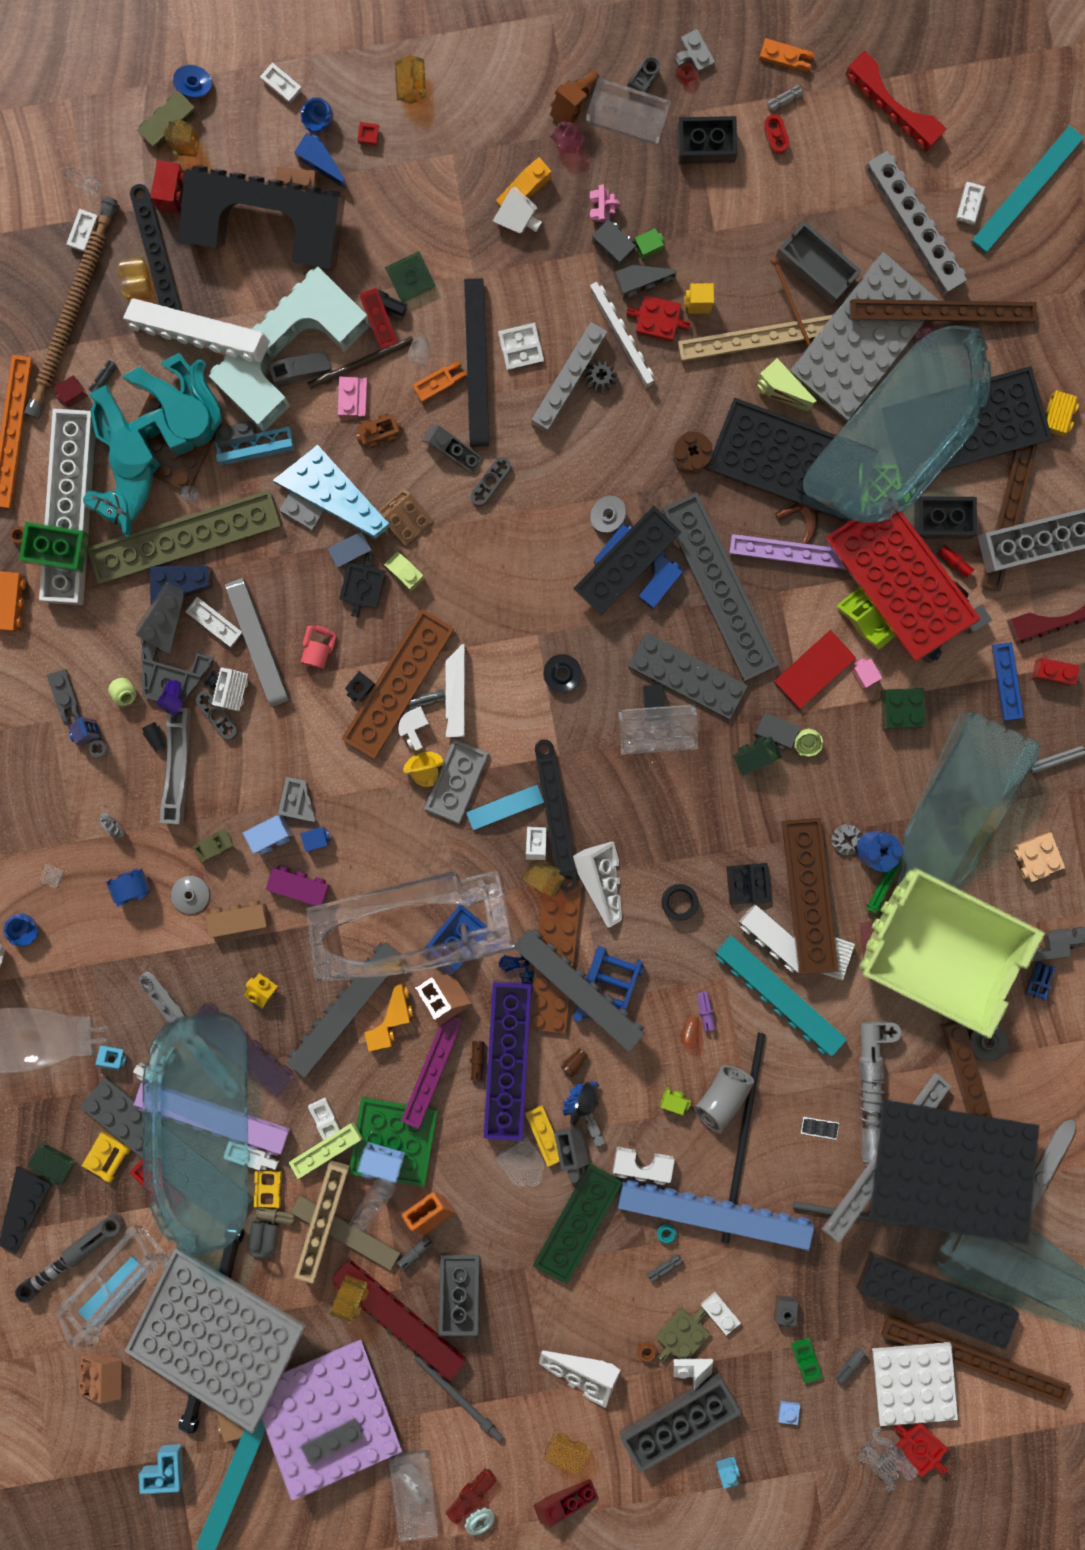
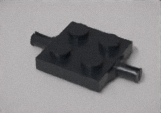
(362, 585)

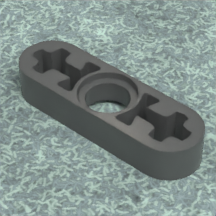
(503, 473)
(221, 730)

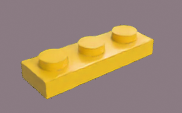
(543, 1133)

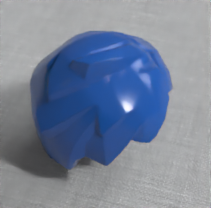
(316, 115)
(21, 930)

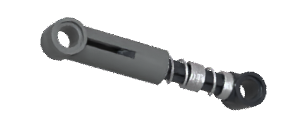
(70, 1257)

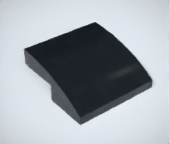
(748, 883)

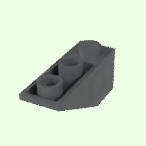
(640, 278)
(298, 368)
(451, 448)

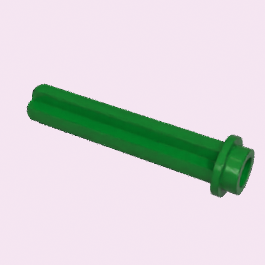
(882, 889)

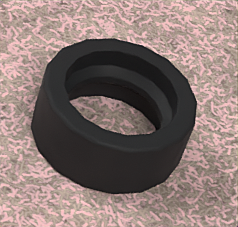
(682, 916)

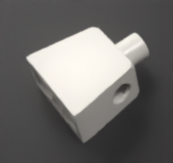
(517, 212)

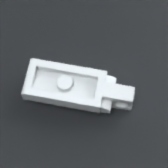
(260, 1159)

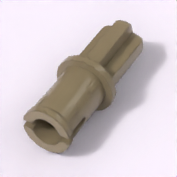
(274, 1216)

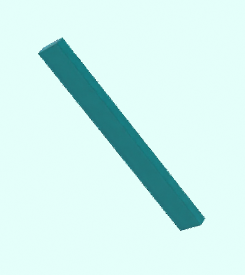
(1027, 189)
(230, 1488)

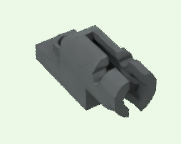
(1059, 943)

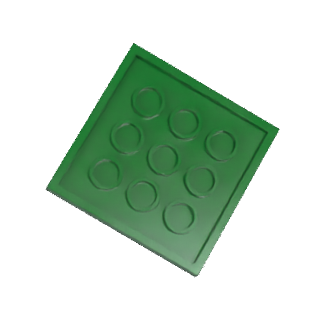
(381, 1124)

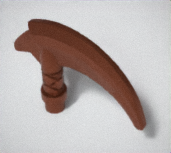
(809, 515)

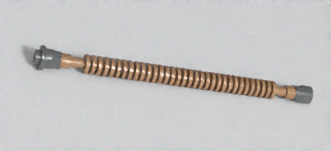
(107, 213)

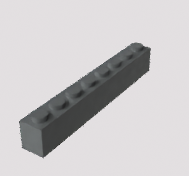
(580, 990)
(338, 1016)

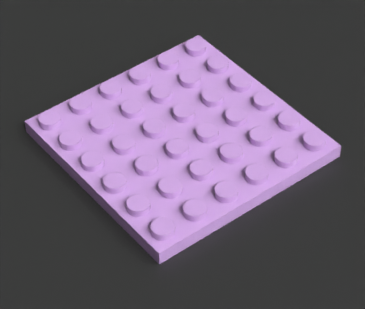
(319, 1398)

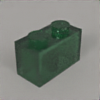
(757, 756)
(52, 1164)

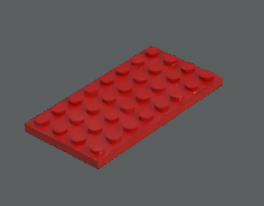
(903, 582)

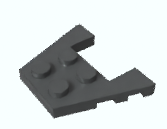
(156, 674)

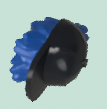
(581, 1101)

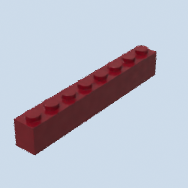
(404, 1323)

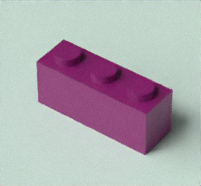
(297, 886)

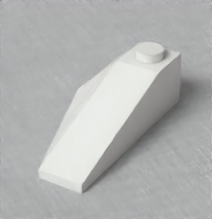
(598, 873)
(589, 1375)

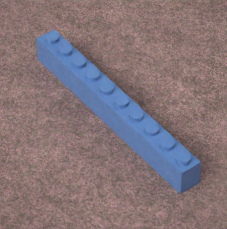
(716, 1215)

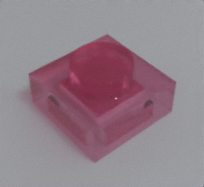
(924, 330)

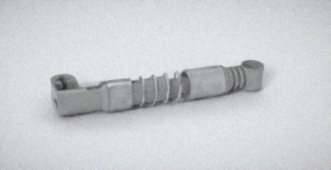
(871, 1074)

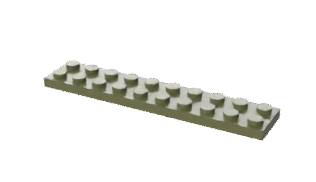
(184, 537)

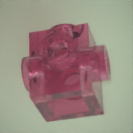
(567, 137)

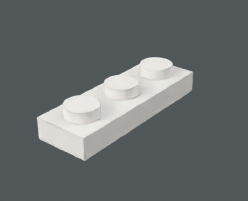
(214, 622)

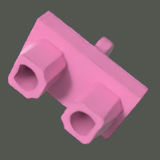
(606, 202)

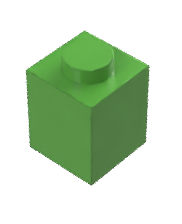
(649, 244)

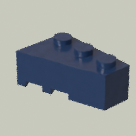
(188, 578)

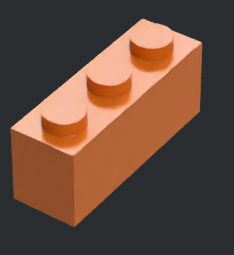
(11, 600)

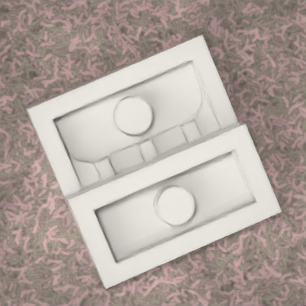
(520, 346)

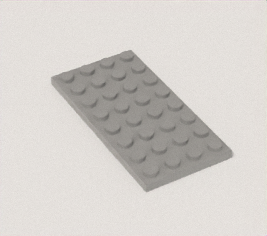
(854, 354)

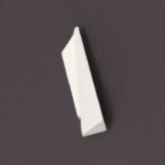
(455, 693)

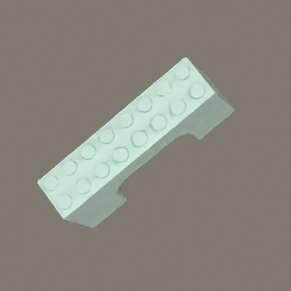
(311, 305)

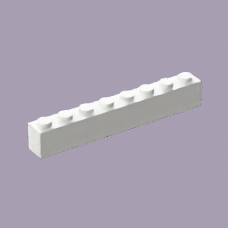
(196, 330)

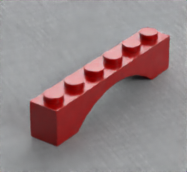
(922, 128)

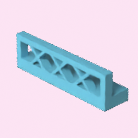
(255, 450)

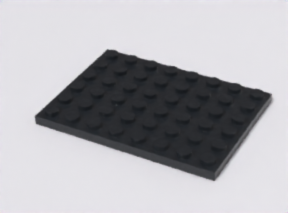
(954, 1172)

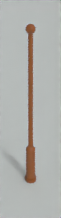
(774, 261)

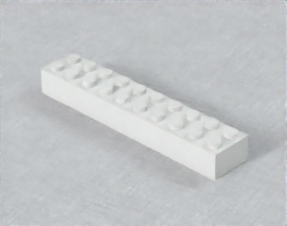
(68, 482)

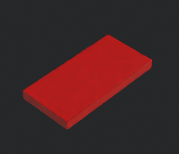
(814, 669)

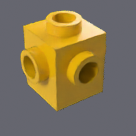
(259, 990)

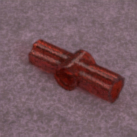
(471, 1496)

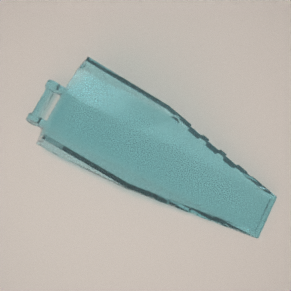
(1021, 1275)

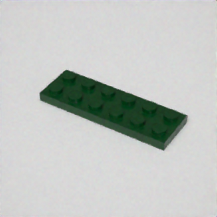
(577, 1223)

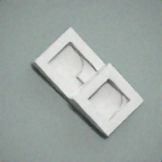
(324, 1118)

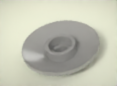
(603, 509)
(199, 891)

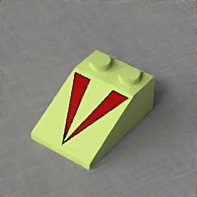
(782, 386)

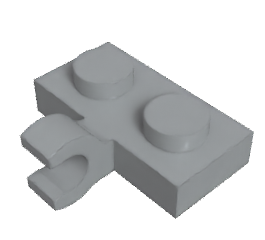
(695, 51)

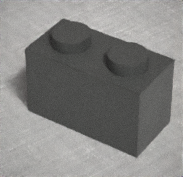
(614, 242)
(781, 731)

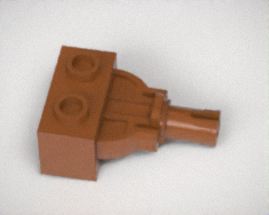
(571, 98)

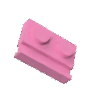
(352, 396)

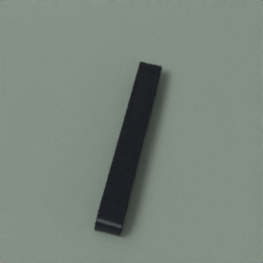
(476, 362)

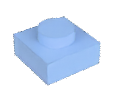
(788, 1412)

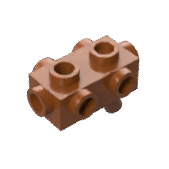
(373, 432)

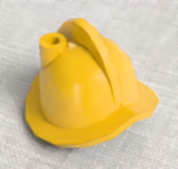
(424, 768)

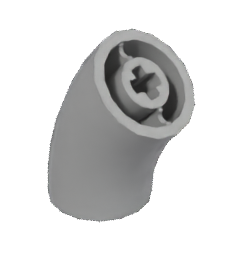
(724, 1097)

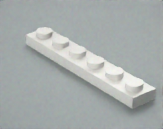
(618, 326)

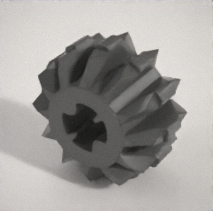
(609, 376)

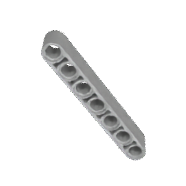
(257, 642)

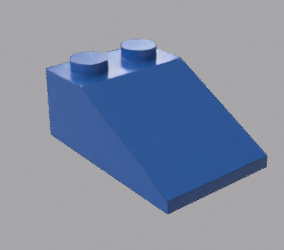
(451, 931)

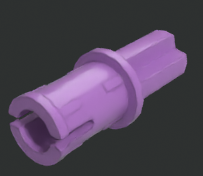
(706, 1011)

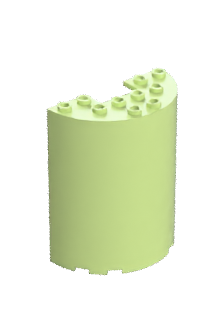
(948, 951)

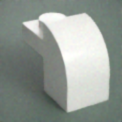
(410, 724)

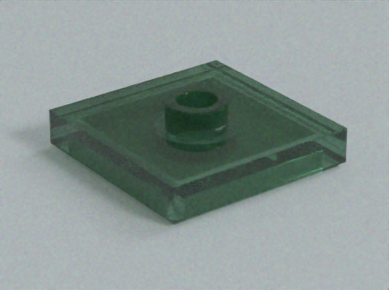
(410, 277)

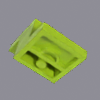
(866, 619)

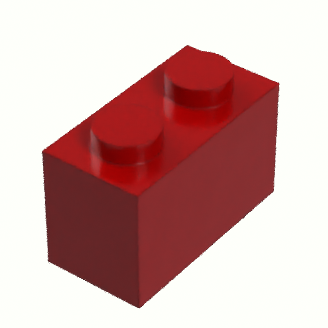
(1055, 672)

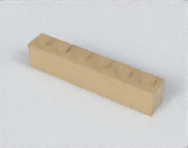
(321, 1221)

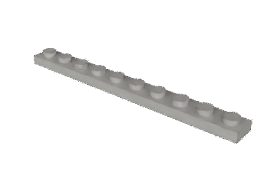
(862, 1189)

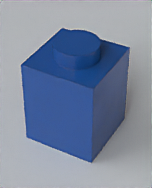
(315, 839)

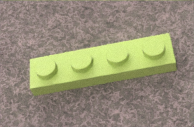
(325, 1150)

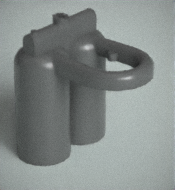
(263, 1239)

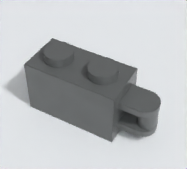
(572, 1151)

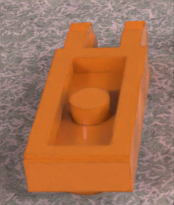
(786, 55)
(438, 382)

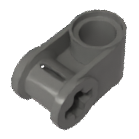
(643, 79)

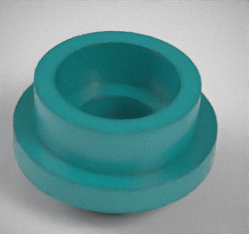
(666, 1239)

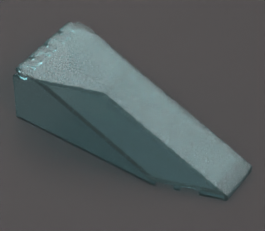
(966, 798)

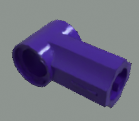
(170, 697)

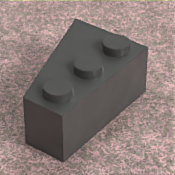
(161, 618)

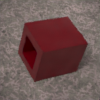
(70, 391)

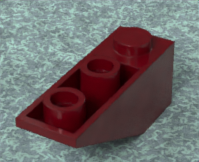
(564, 1503)

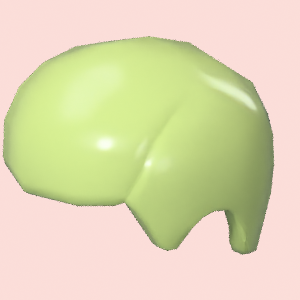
(808, 742)

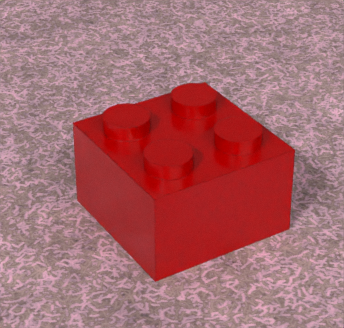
(168, 187)

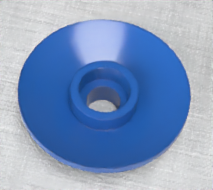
(192, 81)

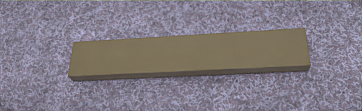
(349, 1235)

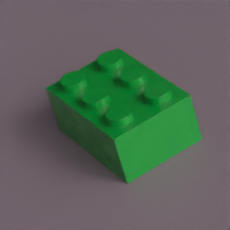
(53, 547)

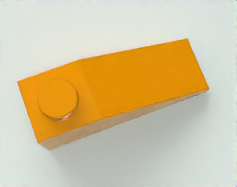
(529, 180)

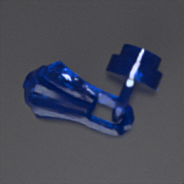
(509, 963)

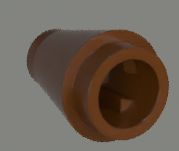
(574, 1062)

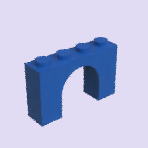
(664, 571)

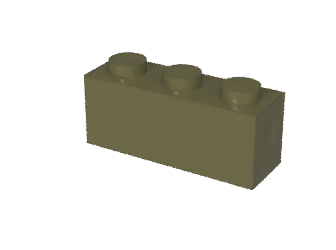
(174, 109)

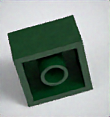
(903, 708)

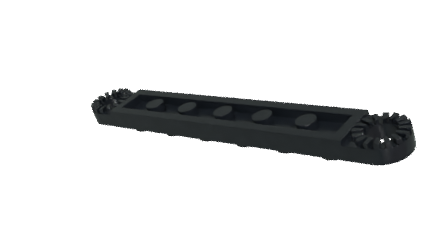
(154, 248)
(555, 813)

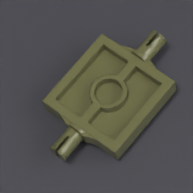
(682, 1334)

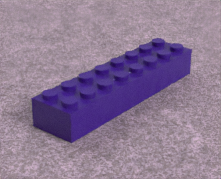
(507, 1060)

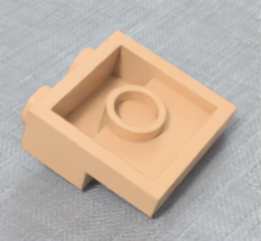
(1038, 857)

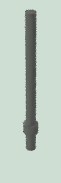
(830, 1210)
(485, 1424)

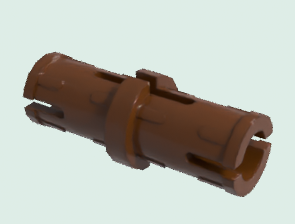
(477, 1061)

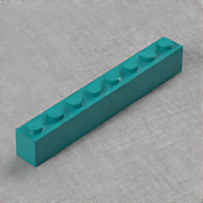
(780, 995)

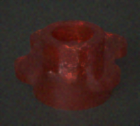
(687, 67)

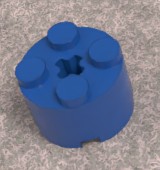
(879, 850)
(128, 886)

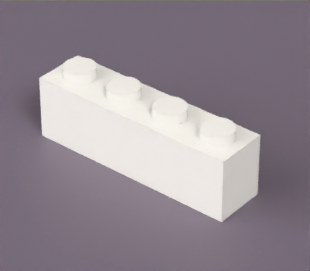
(771, 935)

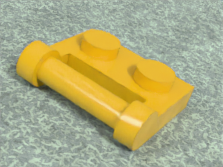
(101, 1153)

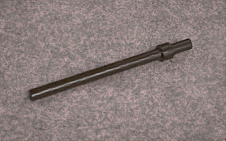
(328, 377)

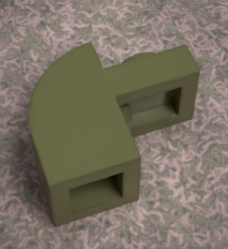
(213, 846)

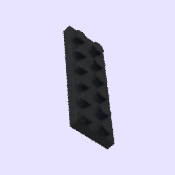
(627, 560)

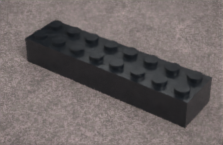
(937, 1300)

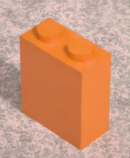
(428, 1213)

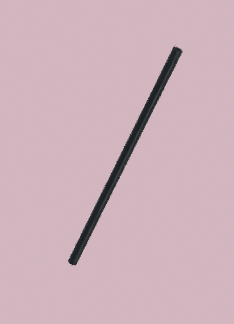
(745, 1126)

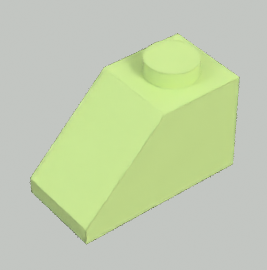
(404, 571)

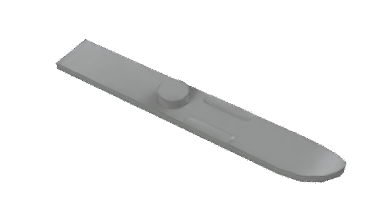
(1051, 1158)

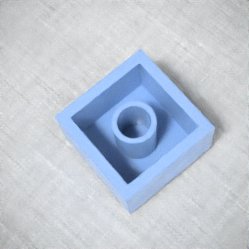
(267, 834)
(381, 1162)

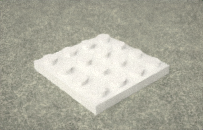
(915, 1384)

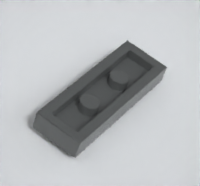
(331, 1441)

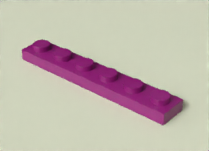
(431, 1072)

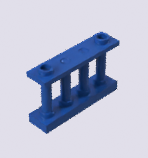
(595, 975)

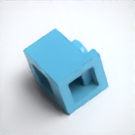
(106, 1052)
(728, 1472)

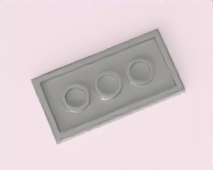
(456, 781)

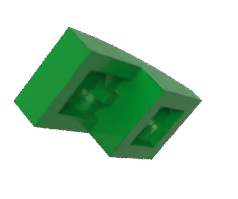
(806, 1360)

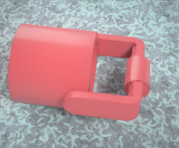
(316, 653)

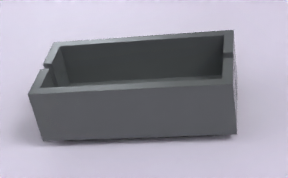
(818, 263)

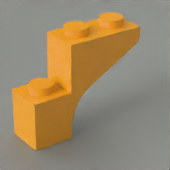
(397, 1014)

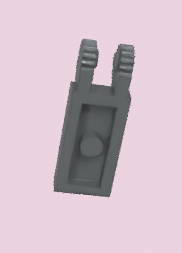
(63, 694)

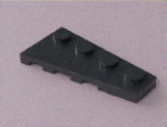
(23, 1205)

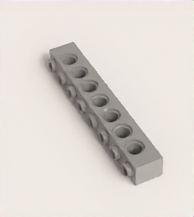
(914, 234)

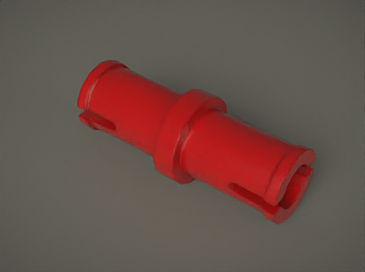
(955, 561)

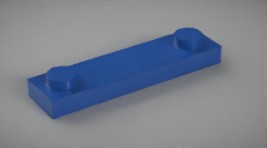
(1007, 681)

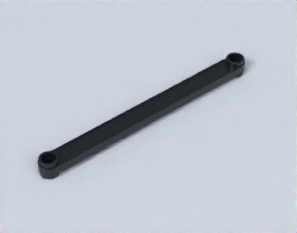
(189, 1421)

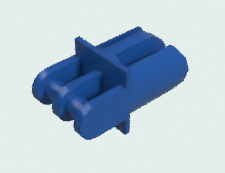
(1041, 976)

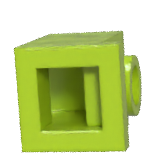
(674, 1101)

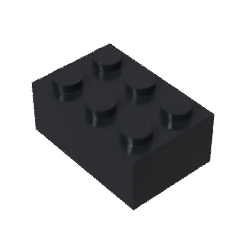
(707, 139)
(945, 517)

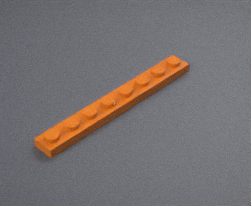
(13, 425)

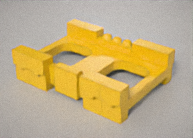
(274, 1189)

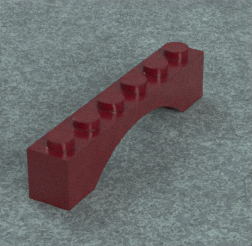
(1030, 624)

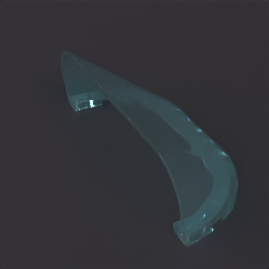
(905, 428)
(197, 1131)

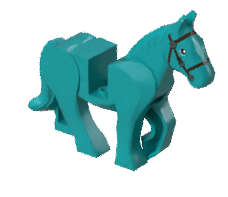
(185, 422)

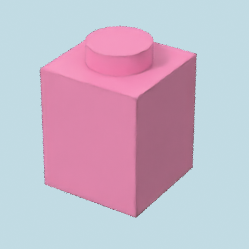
(866, 672)

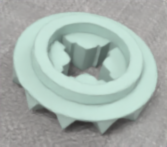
(477, 1527)

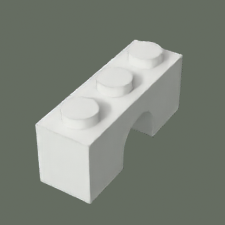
(659, 1170)

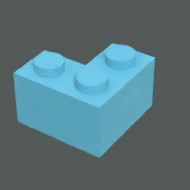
(166, 1475)

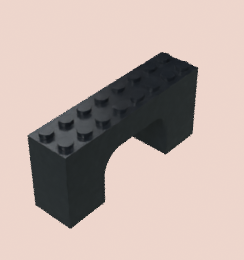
(213, 193)

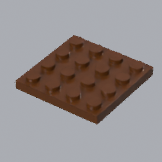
(175, 469)

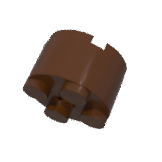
(701, 458)

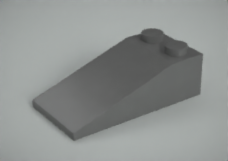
(459, 1296)

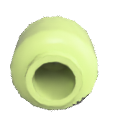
(122, 691)

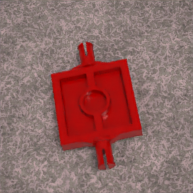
(658, 318)
(922, 1448)

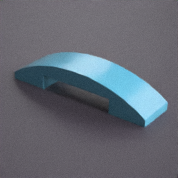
(505, 807)
(112, 1284)

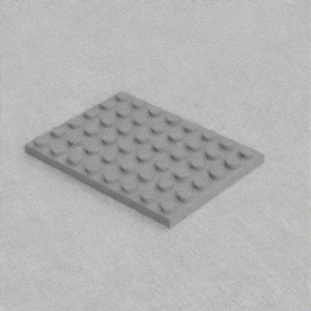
(215, 1339)

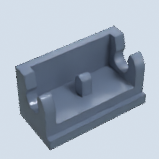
(349, 549)

